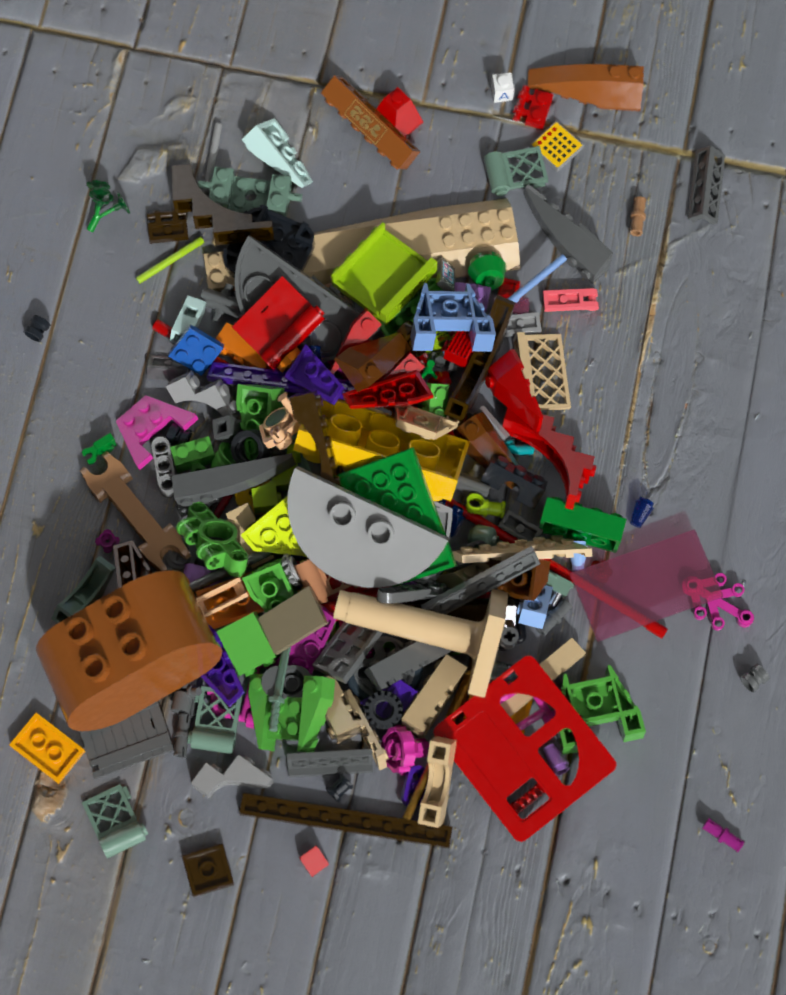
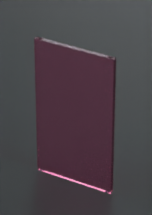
(646, 585)

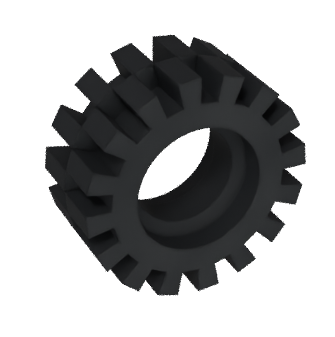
(370, 709)

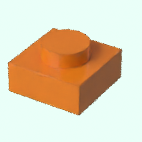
(288, 360)

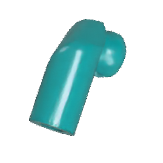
(519, 449)

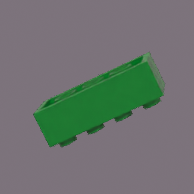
(583, 524)

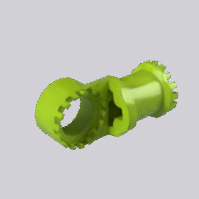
(486, 507)

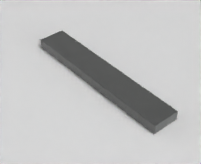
(483, 582)

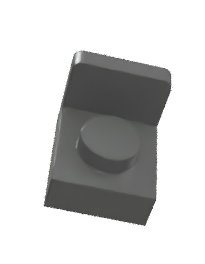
(442, 364)

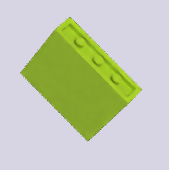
(383, 274)

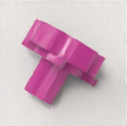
(403, 749)

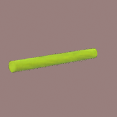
(169, 260)

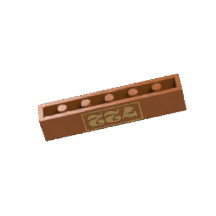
(370, 122)

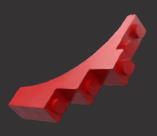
(559, 449)

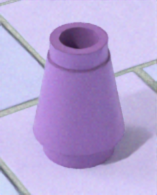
(556, 760)

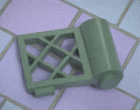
(501, 177)
(214, 737)
(123, 835)

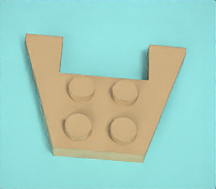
(424, 422)

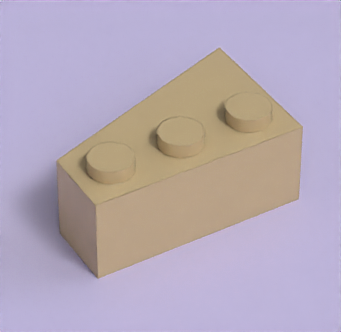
(340, 718)

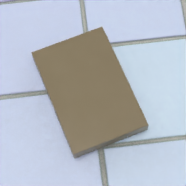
(293, 620)

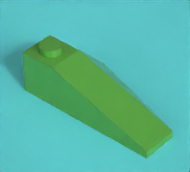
(255, 404)
(269, 585)

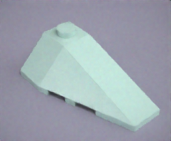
(270, 145)

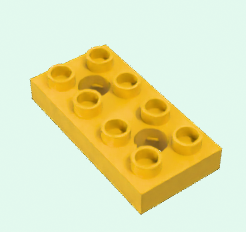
(367, 436)

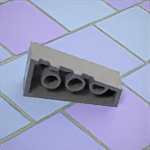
(402, 663)

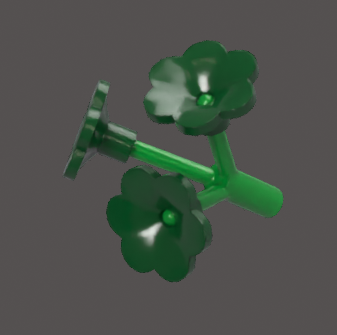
(101, 195)

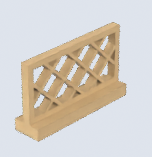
(521, 347)

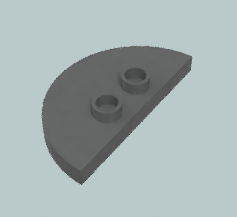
(261, 268)

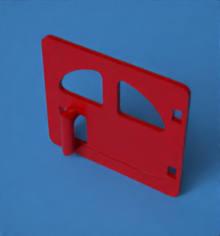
(501, 758)

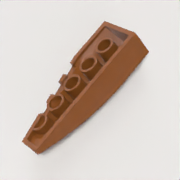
(598, 84)

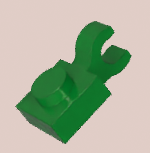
(104, 444)

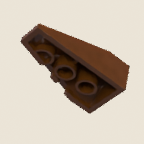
(484, 442)
(528, 584)

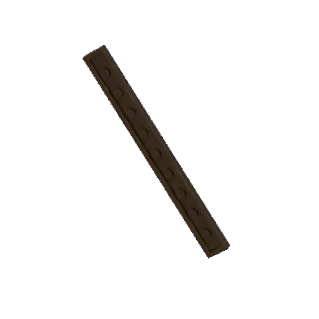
(344, 820)

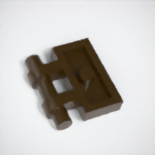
(167, 230)

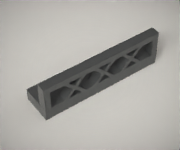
(703, 184)

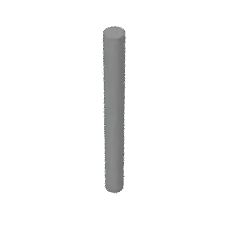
(213, 154)

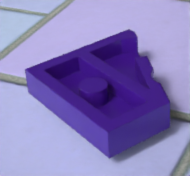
(401, 690)

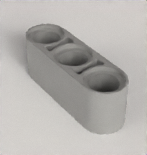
(161, 458)

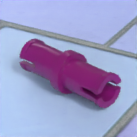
(723, 835)

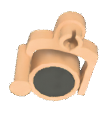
(279, 425)

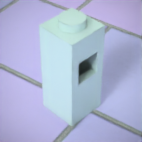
(191, 313)

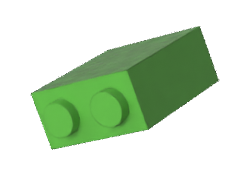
(247, 644)

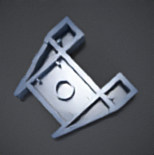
(451, 313)

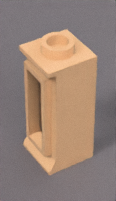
(239, 589)

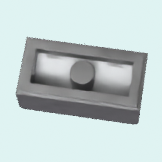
(164, 368)

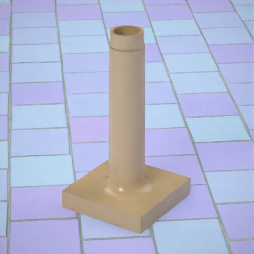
(437, 629)

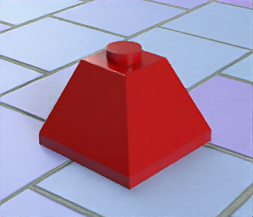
(400, 111)

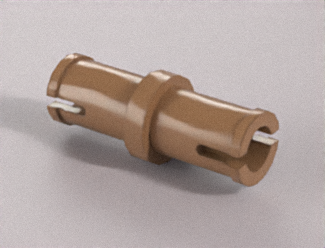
(638, 216)

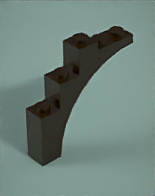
(477, 369)

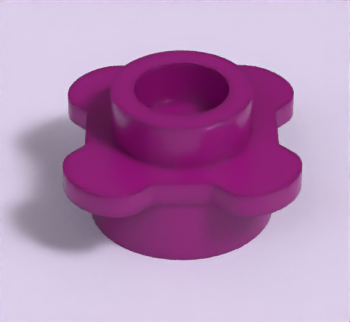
(107, 535)

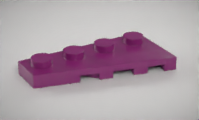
(308, 649)

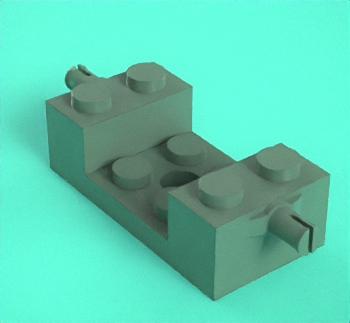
(232, 190)

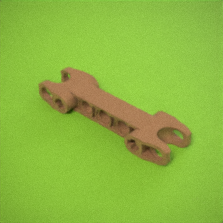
(113, 486)

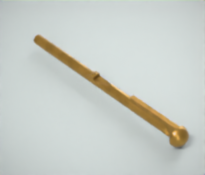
(457, 702)

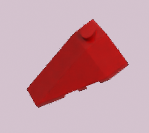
(513, 390)

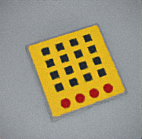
(557, 146)

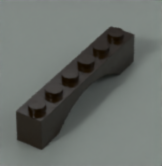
(307, 411)

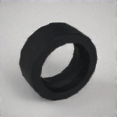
(238, 441)

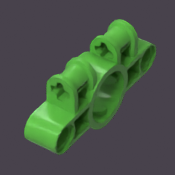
(203, 524)

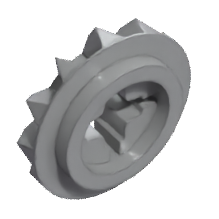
(288, 564)

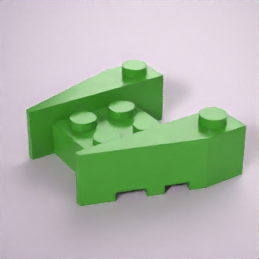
(599, 703)
(298, 717)

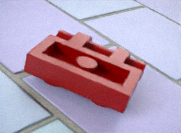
(538, 110)

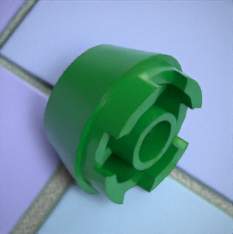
(487, 270)

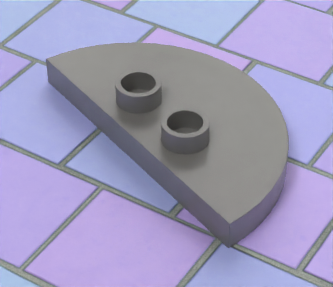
(356, 536)

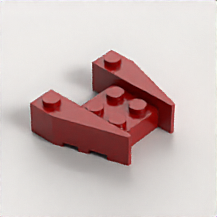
(360, 332)

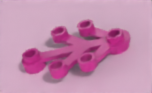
(725, 606)

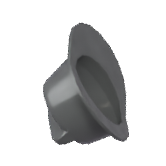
(292, 684)

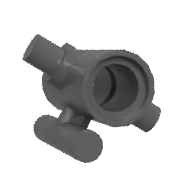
(221, 302)
(471, 483)
(184, 698)

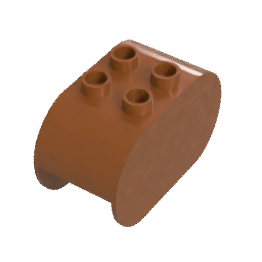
(127, 650)

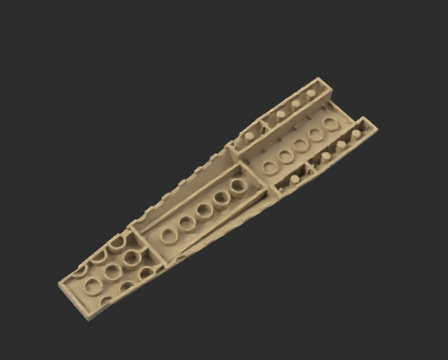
(437, 232)

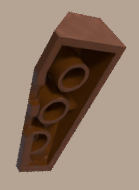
(371, 360)

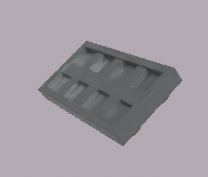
(346, 651)

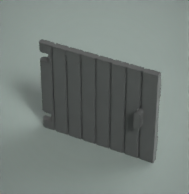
(127, 742)

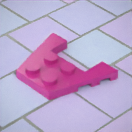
(147, 419)

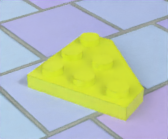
(273, 533)

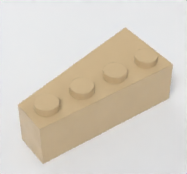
(433, 696)

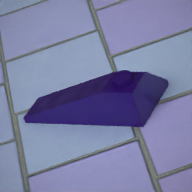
(223, 677)

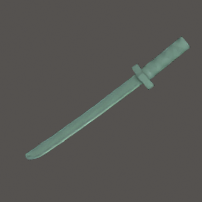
(277, 697)

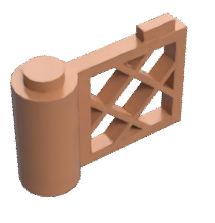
(314, 577)

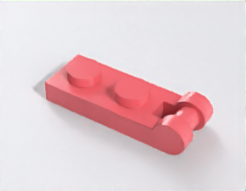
(570, 300)

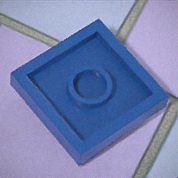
(196, 350)

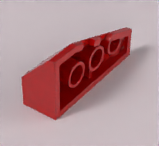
(393, 392)

